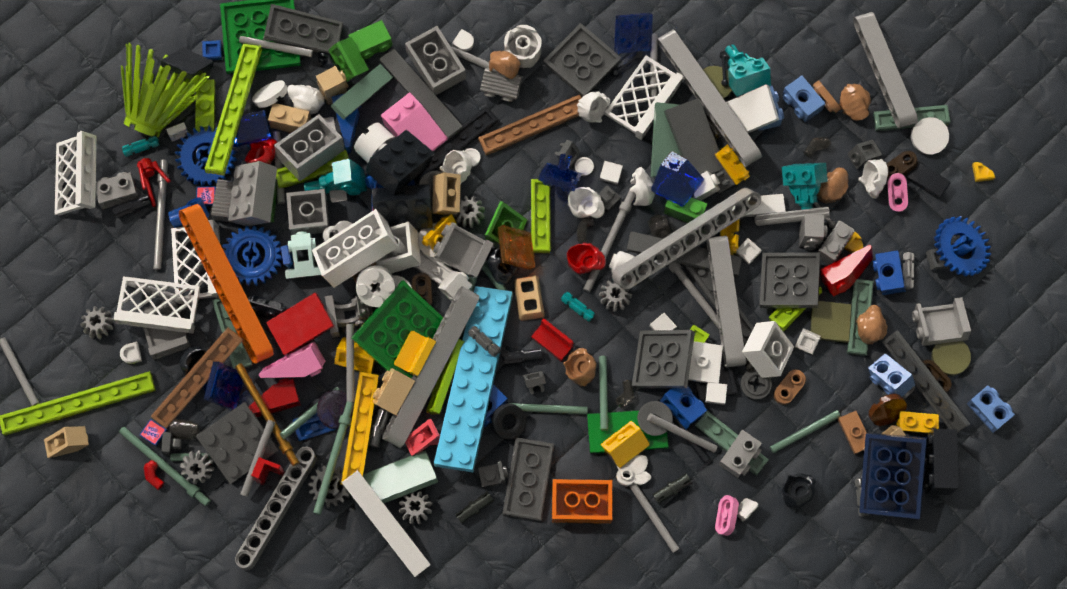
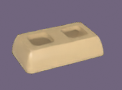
(523, 296)

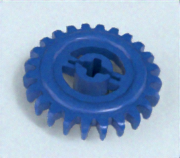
(187, 150)
(253, 237)
(970, 241)

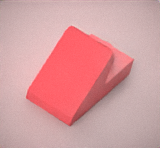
(422, 437)

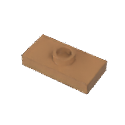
(853, 431)

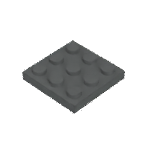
(582, 60)
(790, 280)
(663, 359)
(234, 442)

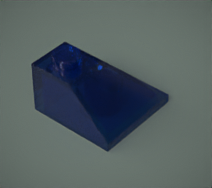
(677, 179)

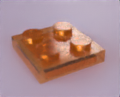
(516, 247)

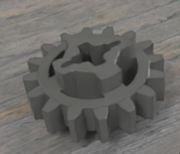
(336, 481)

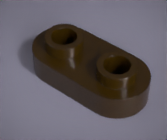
(901, 166)
(424, 291)
(938, 374)

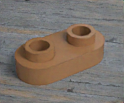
(830, 104)
(790, 387)

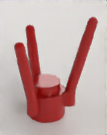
(146, 170)

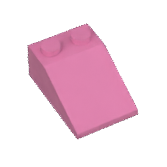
(412, 116)
(296, 364)

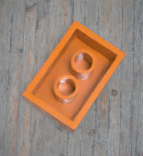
(581, 501)

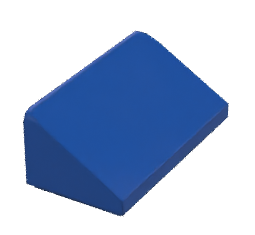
(311, 428)

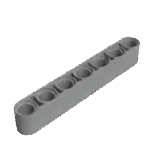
(885, 70)
(726, 301)
(275, 518)

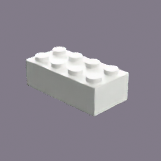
(354, 248)

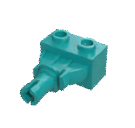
(746, 72)
(345, 176)
(804, 182)

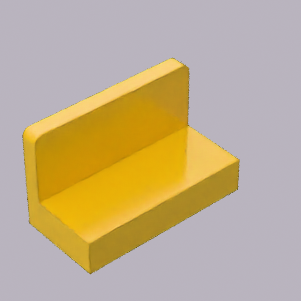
(414, 353)
(362, 361)
(625, 444)

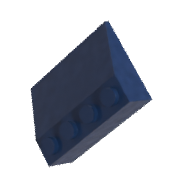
(893, 475)

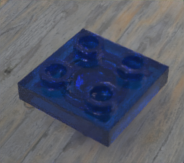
(633, 32)
(560, 175)
(223, 386)

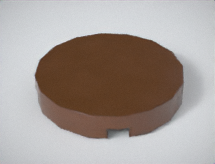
(887, 409)

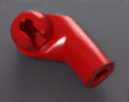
(150, 476)

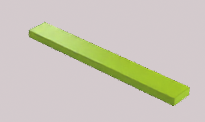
(233, 109)
(77, 403)

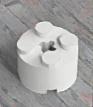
(529, 38)
(373, 141)
(370, 275)

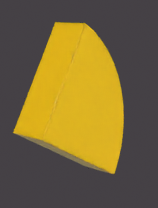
(982, 173)
(854, 243)

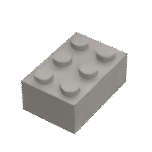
(435, 60)
(309, 147)
(252, 193)

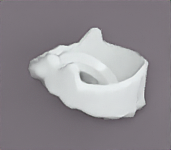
(306, 98)
(593, 106)
(457, 163)
(874, 177)
(642, 187)
(585, 203)

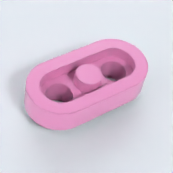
(897, 192)
(726, 515)

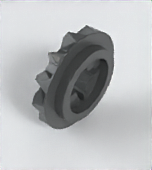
(748, 389)

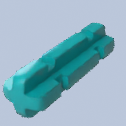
(140, 145)
(577, 306)

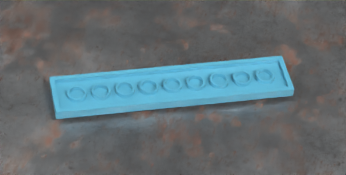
(473, 383)

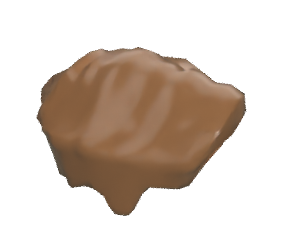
(504, 63)
(855, 101)
(835, 187)
(871, 325)
(580, 367)

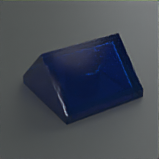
(253, 128)

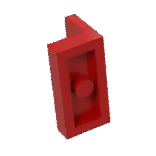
(552, 340)
(262, 470)

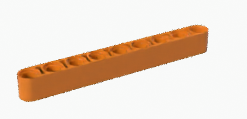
(226, 283)

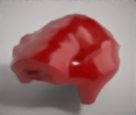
(261, 151)
(585, 258)

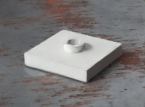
(705, 362)

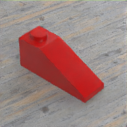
(844, 272)
(279, 397)

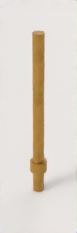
(285, 446)

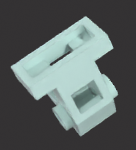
(302, 241)

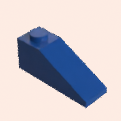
(348, 126)

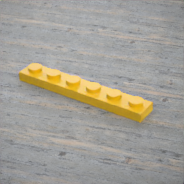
(360, 425)

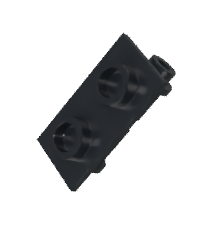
(266, 311)

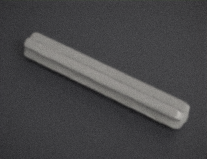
(789, 216)

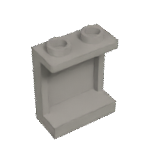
(462, 250)
(942, 323)
(163, 341)

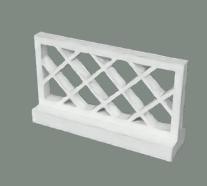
(664, 96)
(83, 174)
(177, 268)
(157, 321)

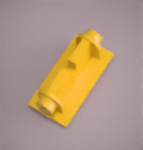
(732, 164)
(433, 237)
(733, 239)
(918, 422)

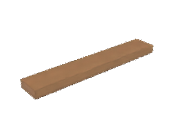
(530, 126)
(196, 378)

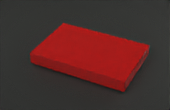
(300, 324)

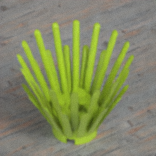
(159, 101)

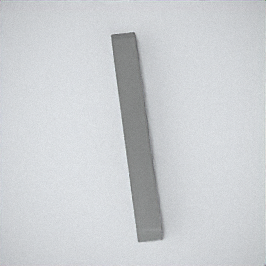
(710, 98)
(677, 238)
(446, 339)

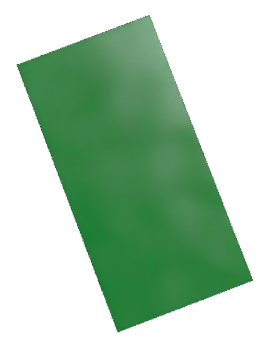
(616, 421)

